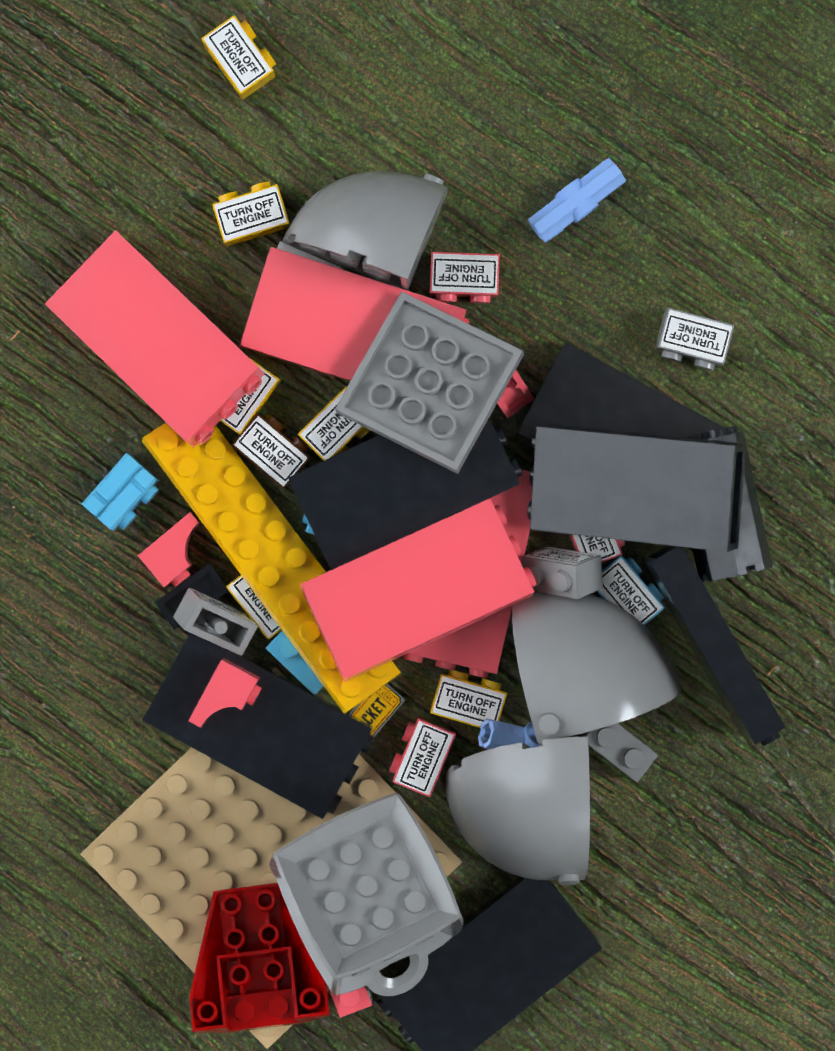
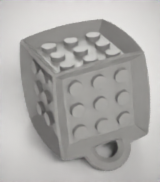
(367, 896)

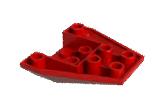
(253, 966)

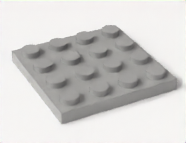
(429, 382)

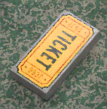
(378, 707)

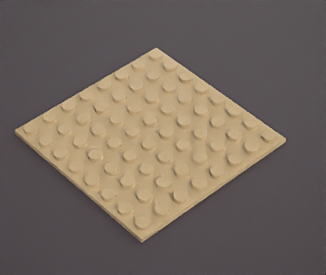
(208, 833)

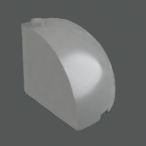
(371, 223)
(587, 664)
(526, 807)

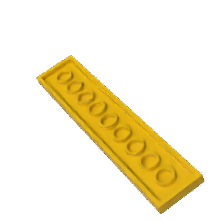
(260, 548)

